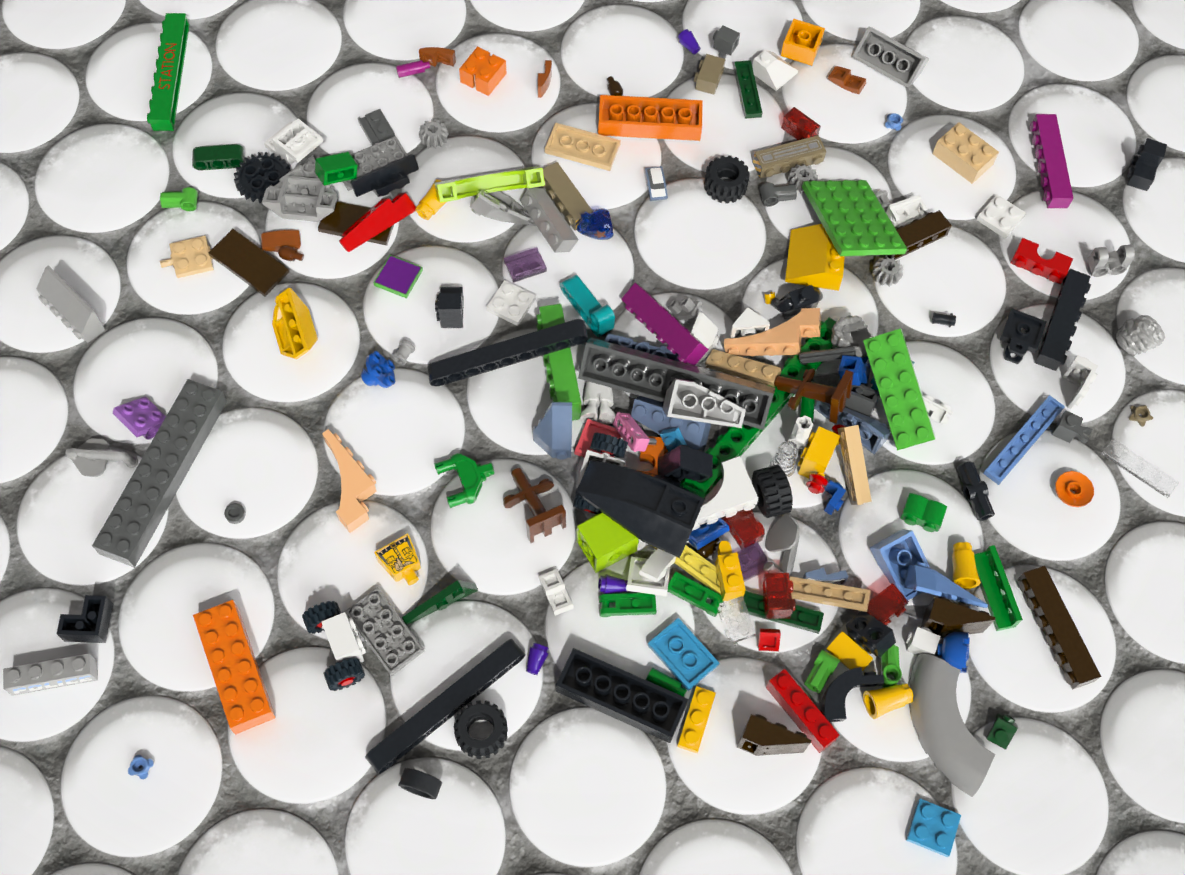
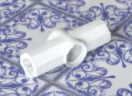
(801, 432)

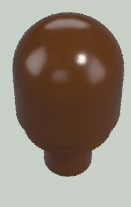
(290, 254)

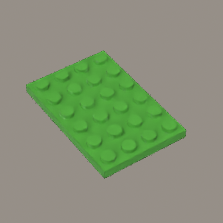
(853, 218)

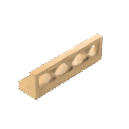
(854, 465)

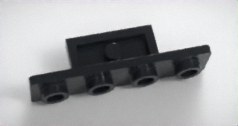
(386, 178)

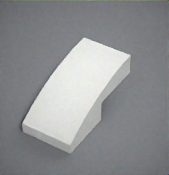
(657, 565)
(555, 592)

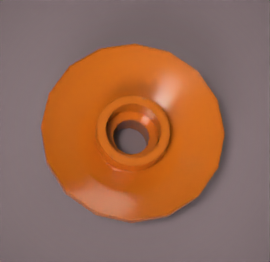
(1079, 484)

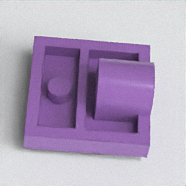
(140, 417)

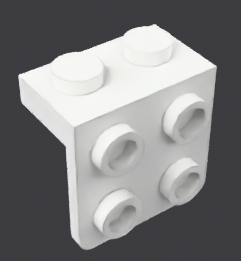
(1082, 374)

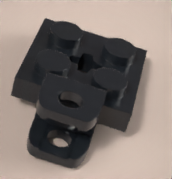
(1021, 342)

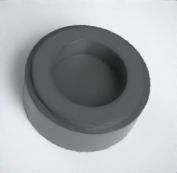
(234, 513)

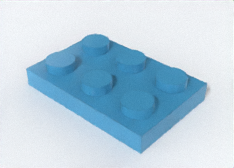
(683, 654)

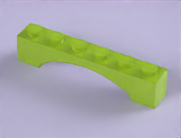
(500, 181)

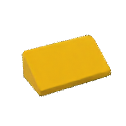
(849, 652)

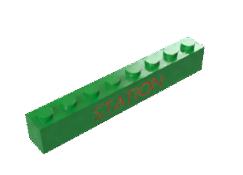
(169, 72)

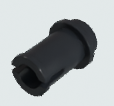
(944, 319)

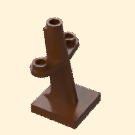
(832, 395)
(543, 520)

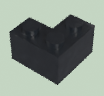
(1145, 164)
(450, 307)
(686, 463)
(89, 626)

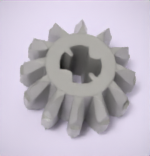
(433, 134)
(800, 174)
(887, 271)

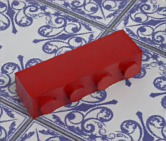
(802, 710)

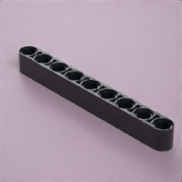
(507, 352)
(444, 706)

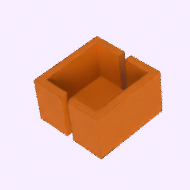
(486, 68)

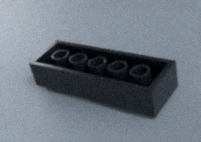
(621, 695)

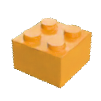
(802, 42)

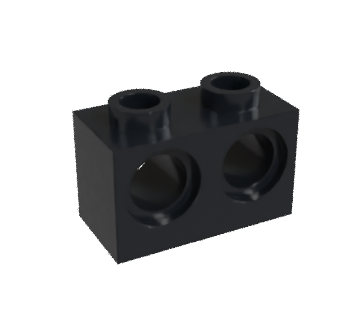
(870, 634)

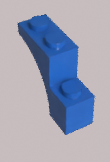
(859, 366)

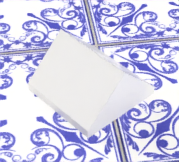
(749, 324)

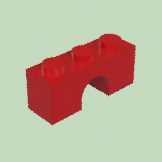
(1028, 259)

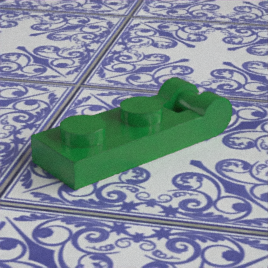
(694, 593)
(627, 604)

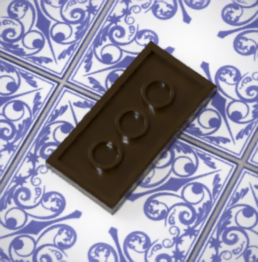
(346, 215)
(248, 262)

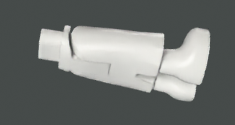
(598, 397)

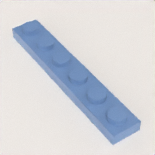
(1024, 440)

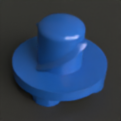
(378, 371)

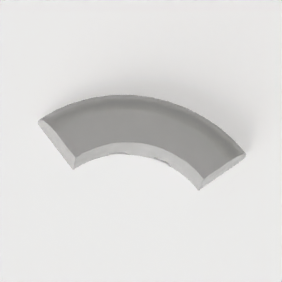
(942, 727)

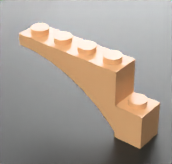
(780, 340)
(355, 484)

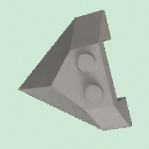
(301, 195)
(500, 208)

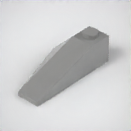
(696, 403)

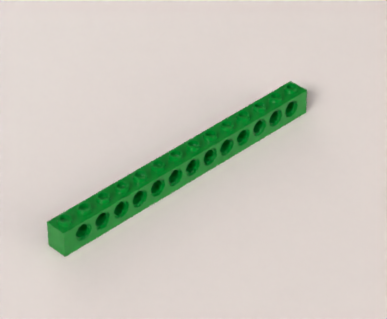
(780, 399)

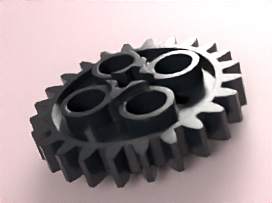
(259, 174)

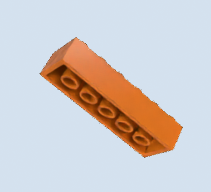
(650, 117)
(234, 667)

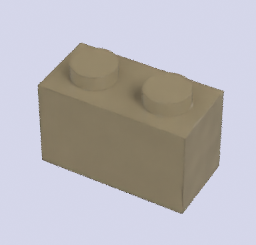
(710, 74)

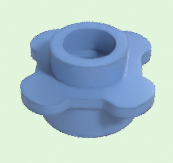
(894, 121)
(134, 767)

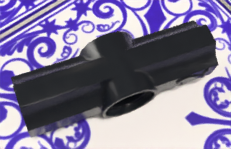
(975, 491)

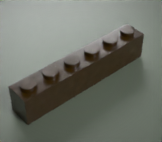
(1058, 628)

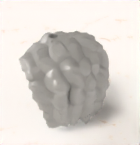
(850, 332)
(1140, 335)

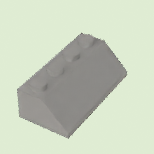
(890, 57)
(69, 306)

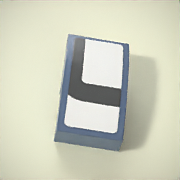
(656, 183)

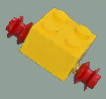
(817, 456)

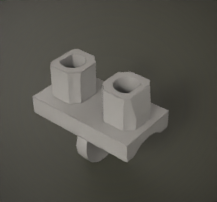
(685, 309)

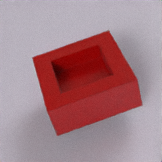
(769, 640)

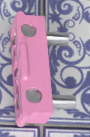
(632, 433)

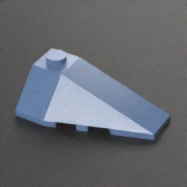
(929, 581)

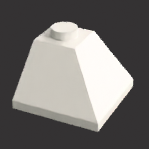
(772, 69)

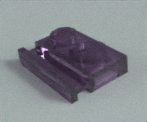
(525, 264)
(752, 561)

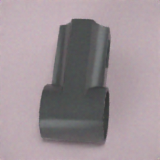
(773, 194)

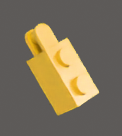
(729, 572)

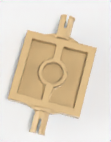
(189, 257)

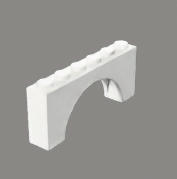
(734, 495)

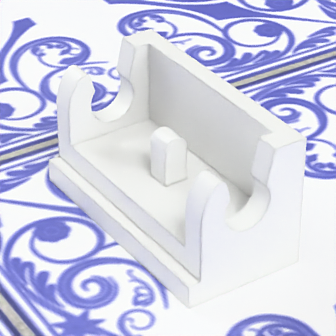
(906, 211)

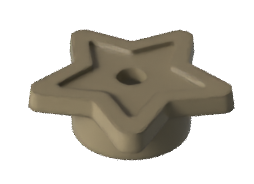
(1144, 411)

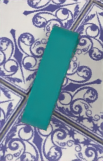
(597, 318)

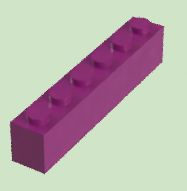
(1051, 161)
(666, 326)

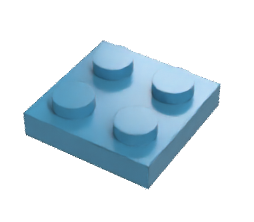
(933, 827)

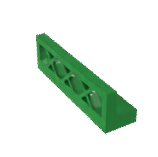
(997, 590)

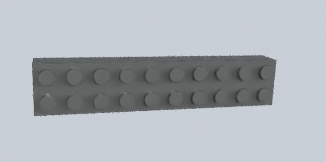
(652, 376)
(160, 473)

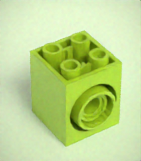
(604, 541)

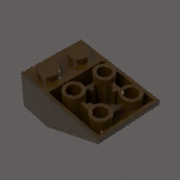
(947, 617)
(766, 738)

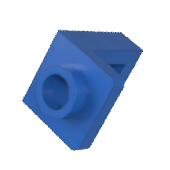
(836, 501)

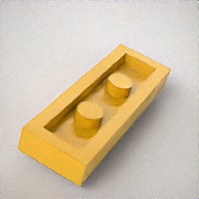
(696, 719)

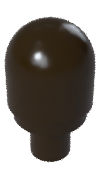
(614, 87)
(708, 549)

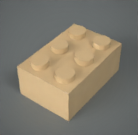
(965, 152)

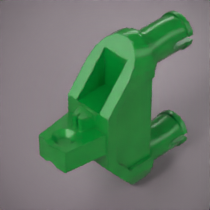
(470, 475)

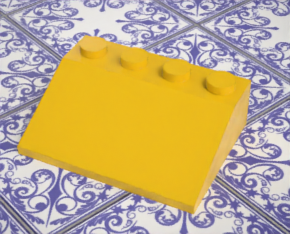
(813, 259)

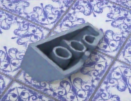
(555, 430)
(872, 432)

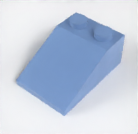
(894, 557)

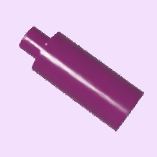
(412, 68)

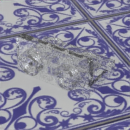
(737, 620)

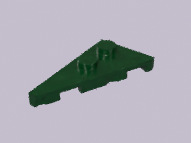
(441, 600)

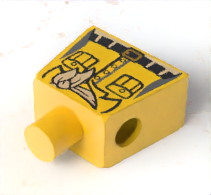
(399, 560)

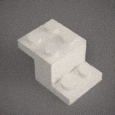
(294, 142)

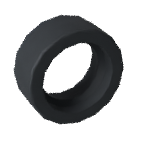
(420, 783)

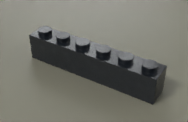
(1062, 320)

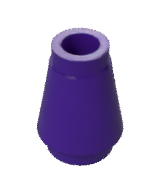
(688, 40)
(610, 584)
(536, 658)

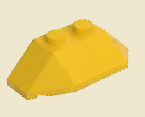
(293, 325)

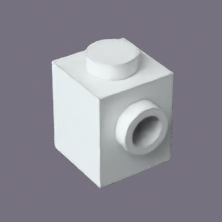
(922, 641)

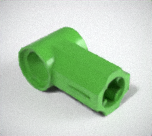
(185, 200)
(890, 665)
(823, 668)

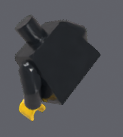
(795, 300)

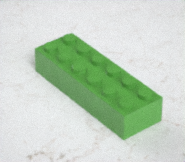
(559, 364)
(899, 389)

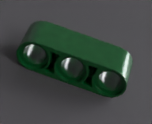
(217, 157)

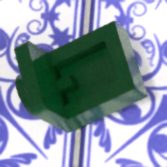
(1002, 731)

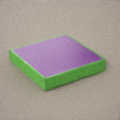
(398, 276)

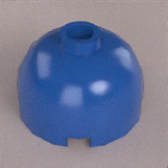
(955, 650)

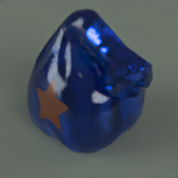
(596, 224)

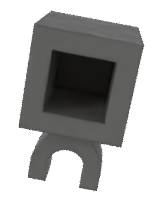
(726, 41)
(1070, 426)

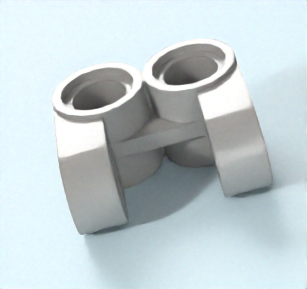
(1114, 263)

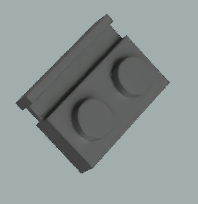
(376, 127)

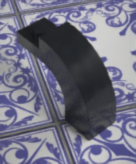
(835, 695)

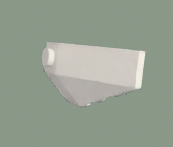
(706, 333)

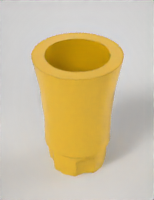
(429, 205)
(964, 566)
(887, 699)

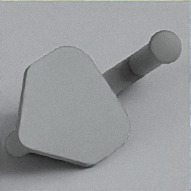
(93, 457)
(781, 537)

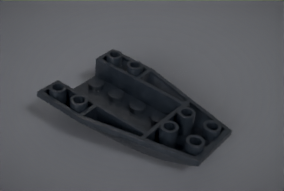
(643, 503)

